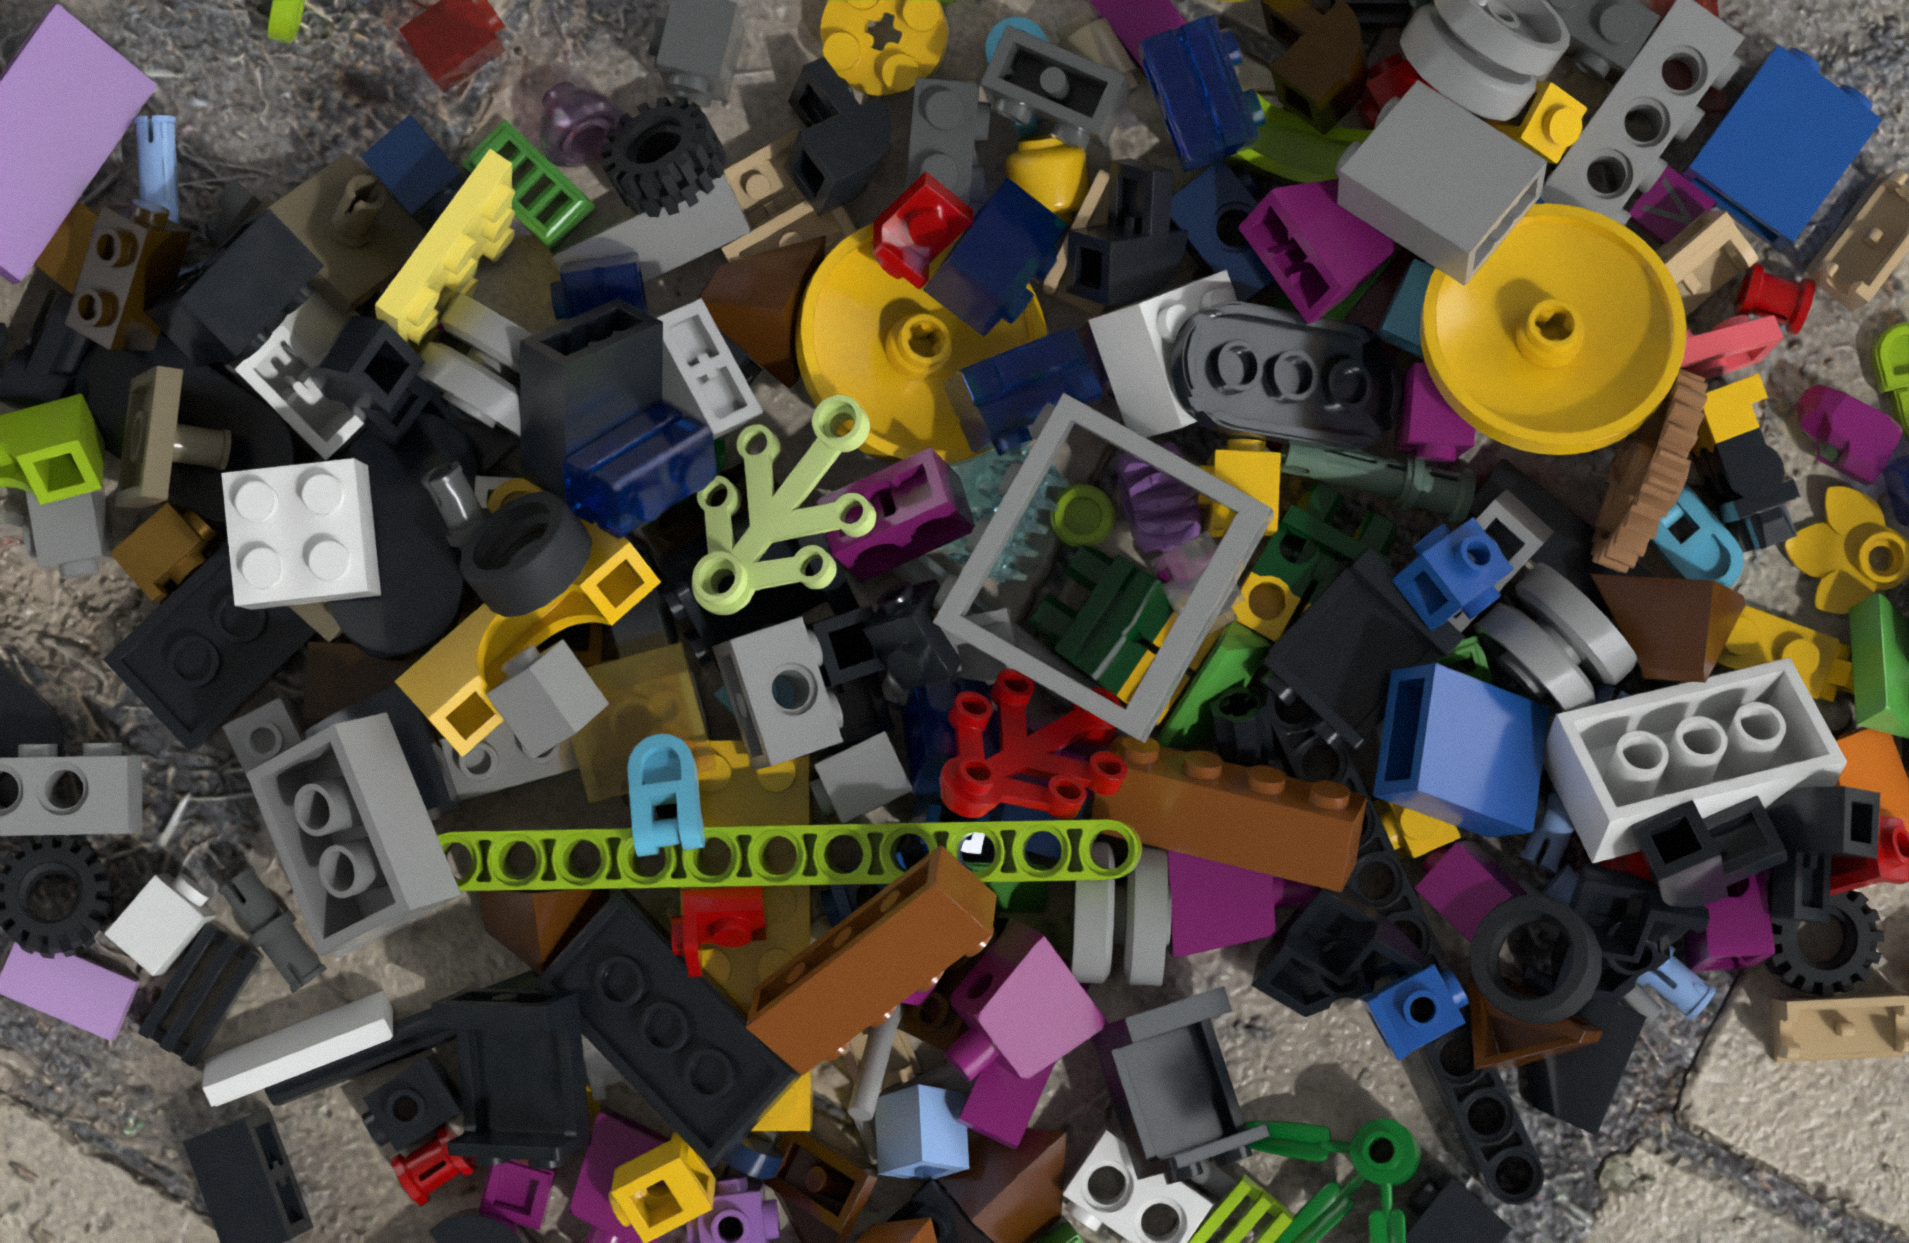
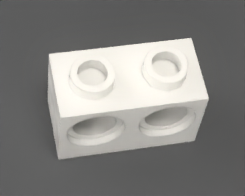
(1126, 1209)

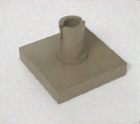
(351, 230)
(157, 440)

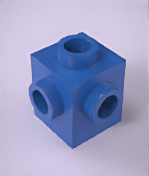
(1453, 573)

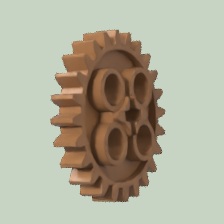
(1648, 475)

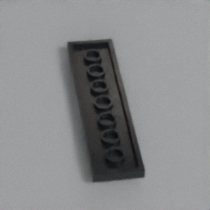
(206, 657)

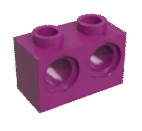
(916, 509)

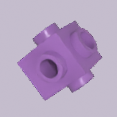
(744, 1202)

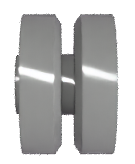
(1485, 51)
(489, 375)
(1555, 642)
(1124, 914)

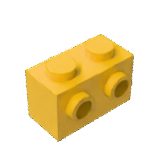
(1248, 469)

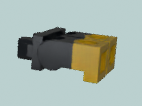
(1742, 469)

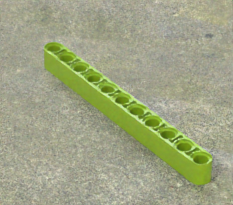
(813, 844)

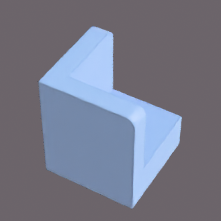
(920, 1133)

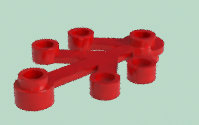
(977, 785)

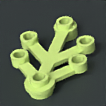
(776, 515)

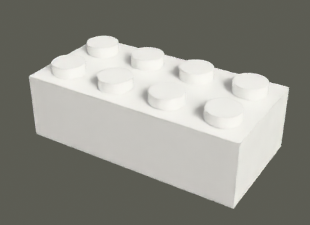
(1684, 743)

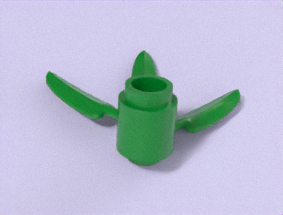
(1333, 1201)

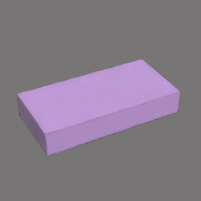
(70, 989)

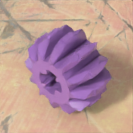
(1155, 505)

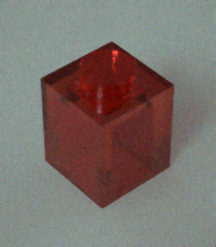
(455, 39)

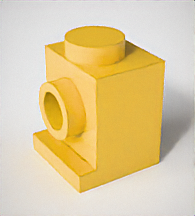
(1550, 123)
(1412, 831)
(660, 1209)

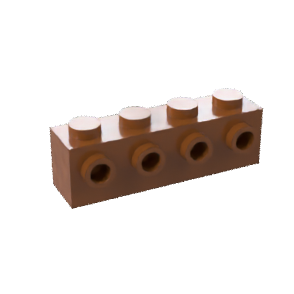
(1236, 813)
(873, 961)

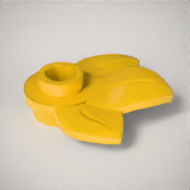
(1841, 547)

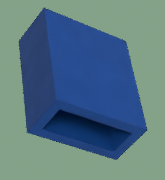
(1781, 146)
(1461, 751)

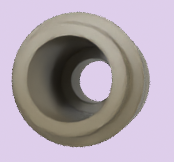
(1098, 44)

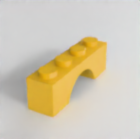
(465, 665)

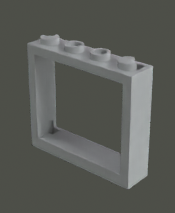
(1197, 615)

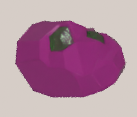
(1847, 433)

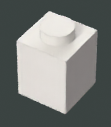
(162, 922)

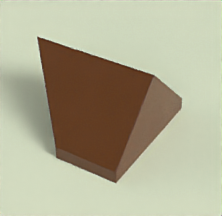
(759, 301)
(1672, 622)
(539, 922)
(1510, 1043)
(821, 1187)
(1012, 1191)

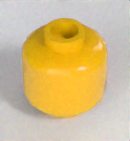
(1050, 173)

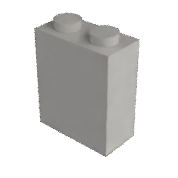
(1439, 181)

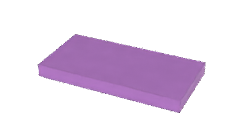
(60, 118)

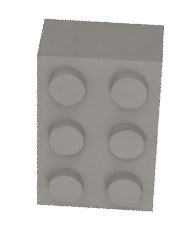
(353, 833)

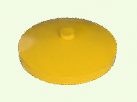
(1557, 334)
(894, 351)

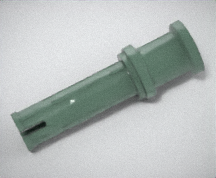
(1404, 481)

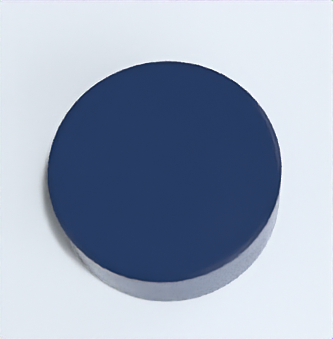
(756, 1157)

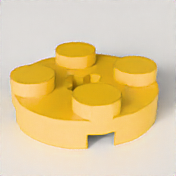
(893, 70)

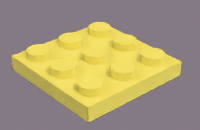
(451, 253)

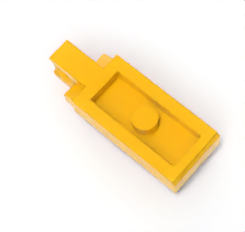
(1767, 638)

